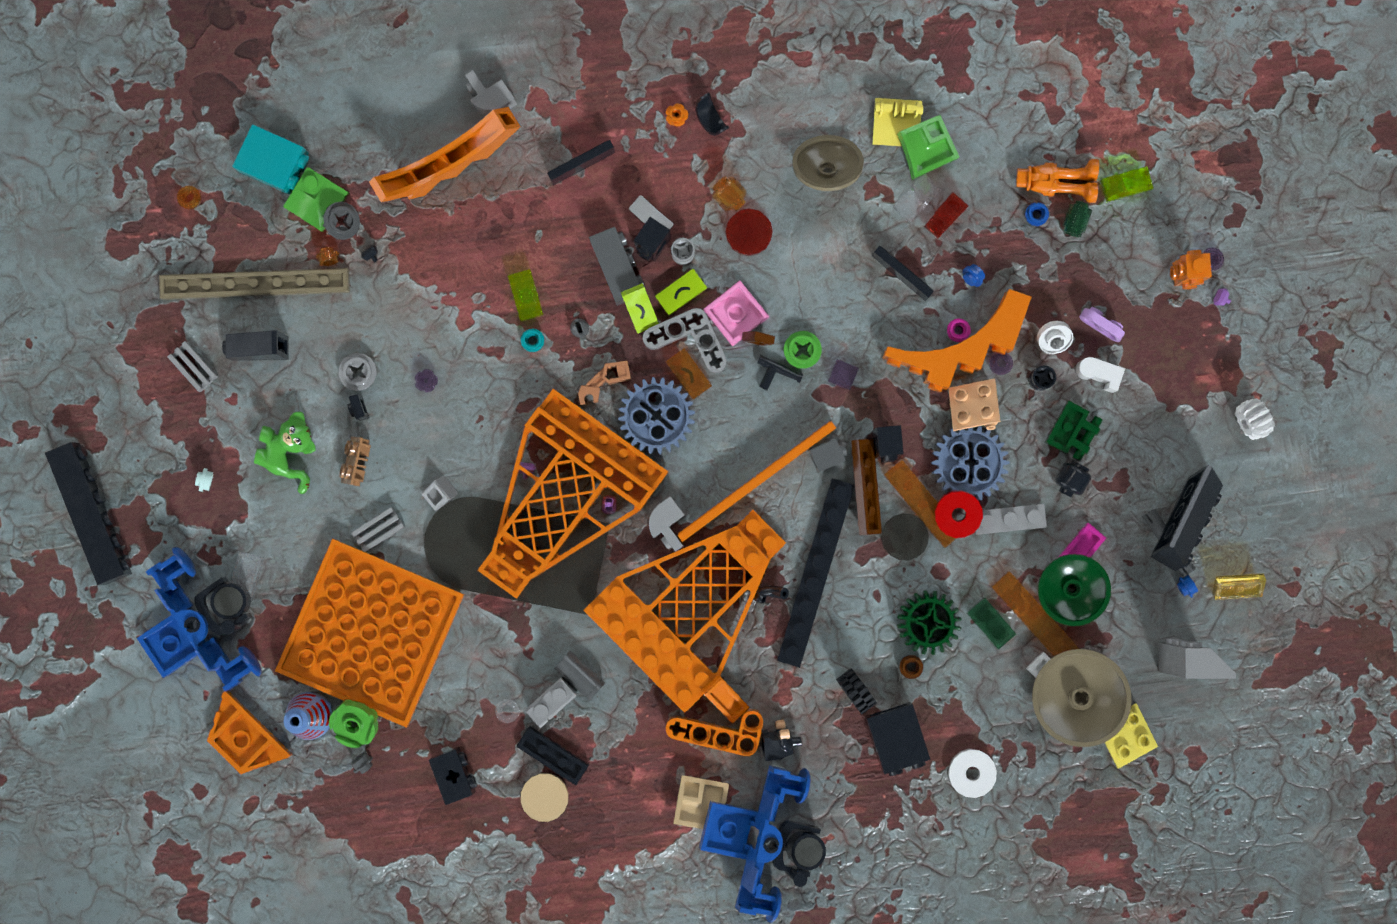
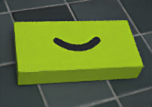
(681, 292)
(639, 308)

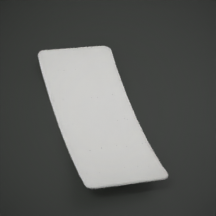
(644, 210)

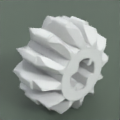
(1254, 419)

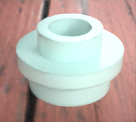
(204, 480)

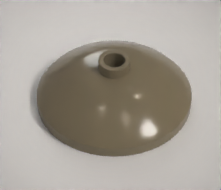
(828, 163)

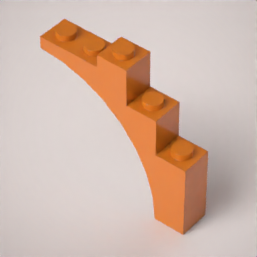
(449, 161)
(941, 364)

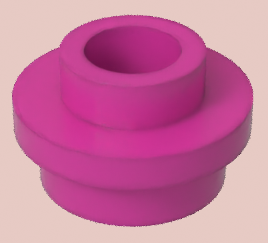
(966, 330)

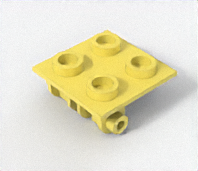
(892, 117)
(1132, 740)

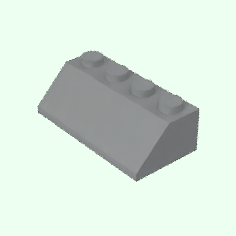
(1191, 661)

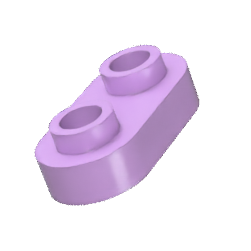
(1095, 319)

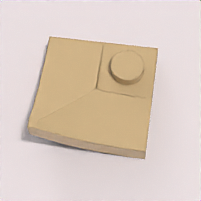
(695, 798)

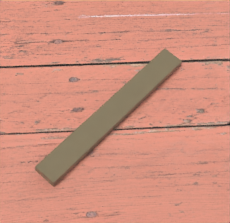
(254, 283)

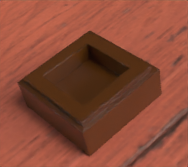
(758, 338)

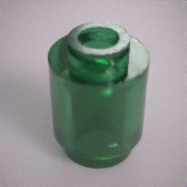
(1077, 219)

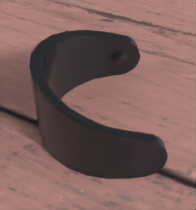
(709, 116)

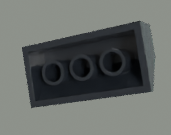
(1188, 519)

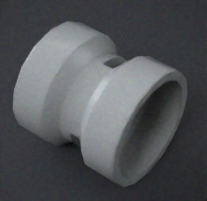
(680, 248)

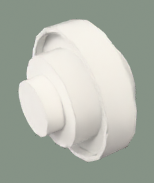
(1055, 337)

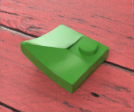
(927, 146)
(313, 196)

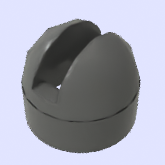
(584, 325)

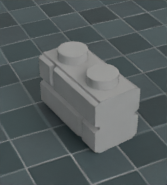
(551, 702)

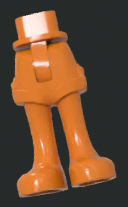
(1046, 178)

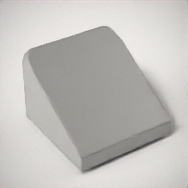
(439, 493)

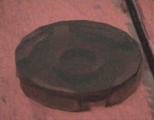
(904, 537)

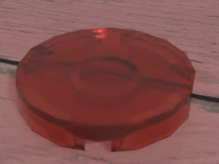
(749, 232)

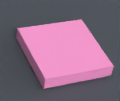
(736, 313)

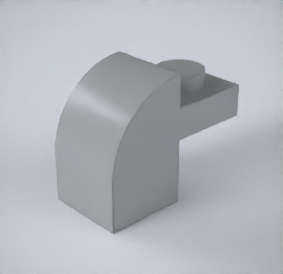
(488, 99)
(662, 518)

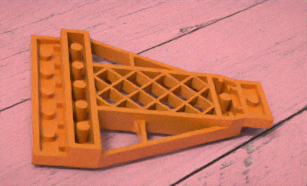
(597, 452)
(652, 643)

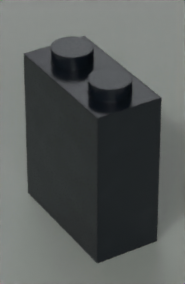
(897, 739)

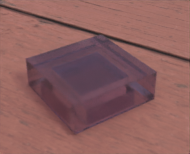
(843, 374)

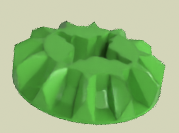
(814, 349)

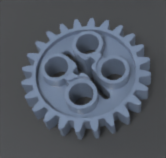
(670, 399)
(992, 462)

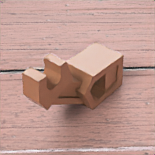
(593, 386)

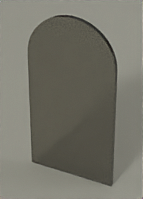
(464, 535)

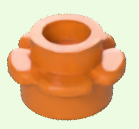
(676, 121)

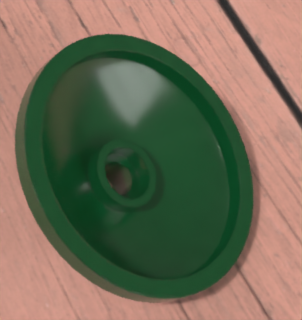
(1090, 593)

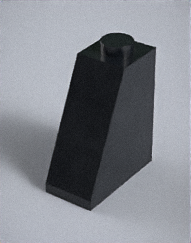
(256, 346)

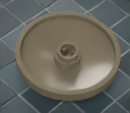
(1081, 698)

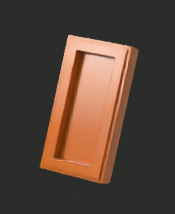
(725, 698)

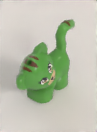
(292, 437)

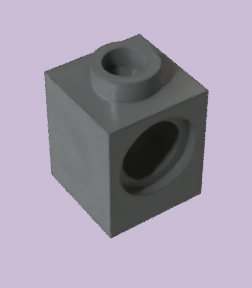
(828, 455)

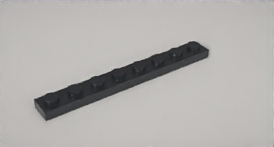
(815, 573)

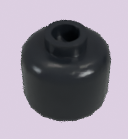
(1073, 479)

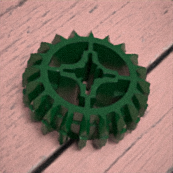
(927, 633)

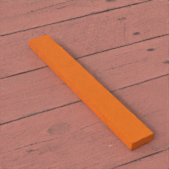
(756, 481)

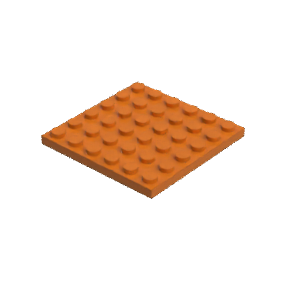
(369, 632)

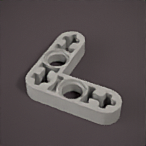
(696, 332)

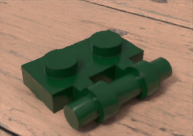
(1067, 428)

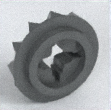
(351, 220)

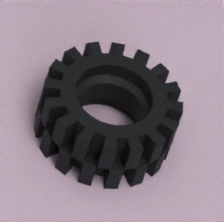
(856, 691)

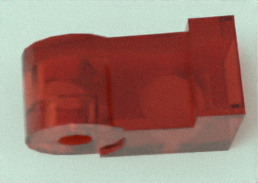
(946, 215)

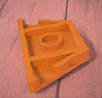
(243, 737)

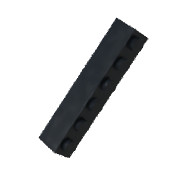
(89, 513)

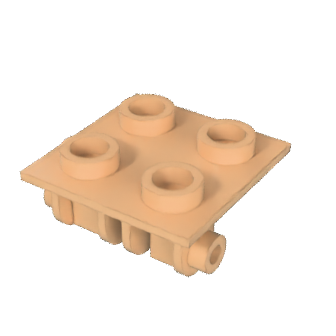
(974, 405)

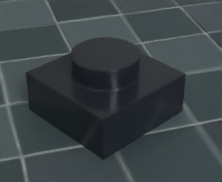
(357, 407)

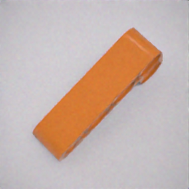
(713, 730)

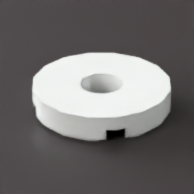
(986, 776)

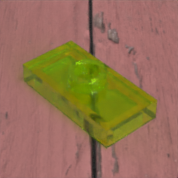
(1127, 184)
(525, 295)

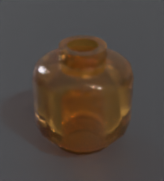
(729, 193)

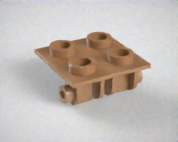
(348, 471)

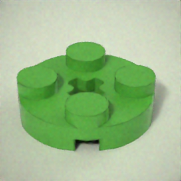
(359, 713)

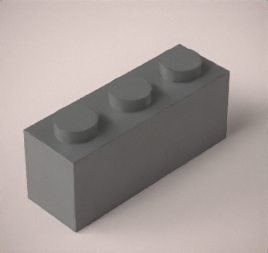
(615, 262)

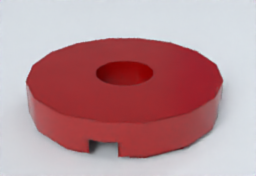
(965, 526)

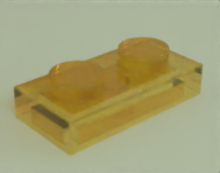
(1239, 586)

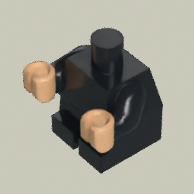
(779, 743)

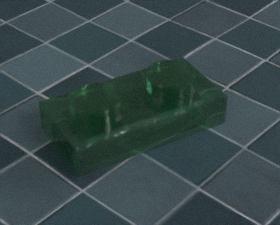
(991, 623)

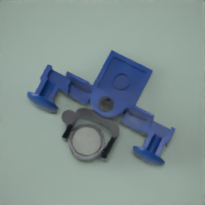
(178, 642)
(728, 830)

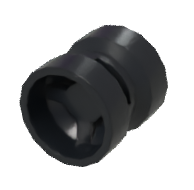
(1046, 378)

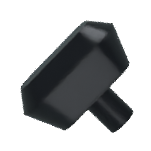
(370, 253)

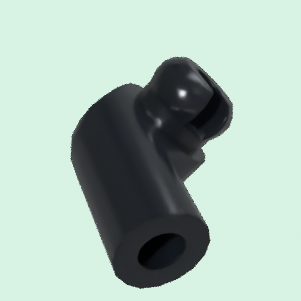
(770, 591)

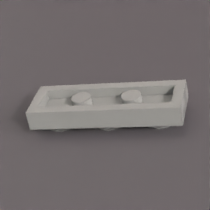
(1012, 519)

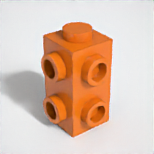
(1191, 269)

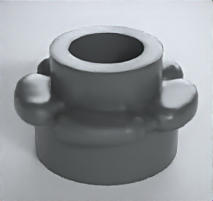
(362, 763)

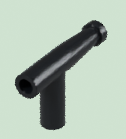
(772, 368)

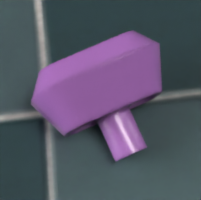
(1221, 297)
(528, 466)
(609, 504)

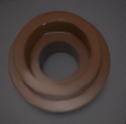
(918, 666)

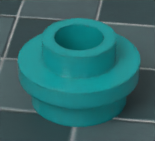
(532, 333)

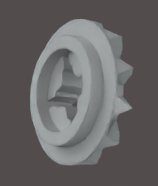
(347, 375)

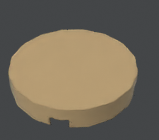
(544, 797)

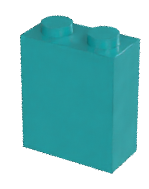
(271, 159)

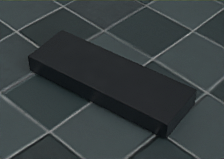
(581, 162)
(902, 273)
(552, 755)

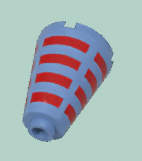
(308, 715)

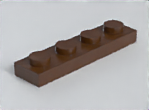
(866, 487)

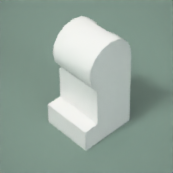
(1100, 371)

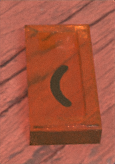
(688, 374)

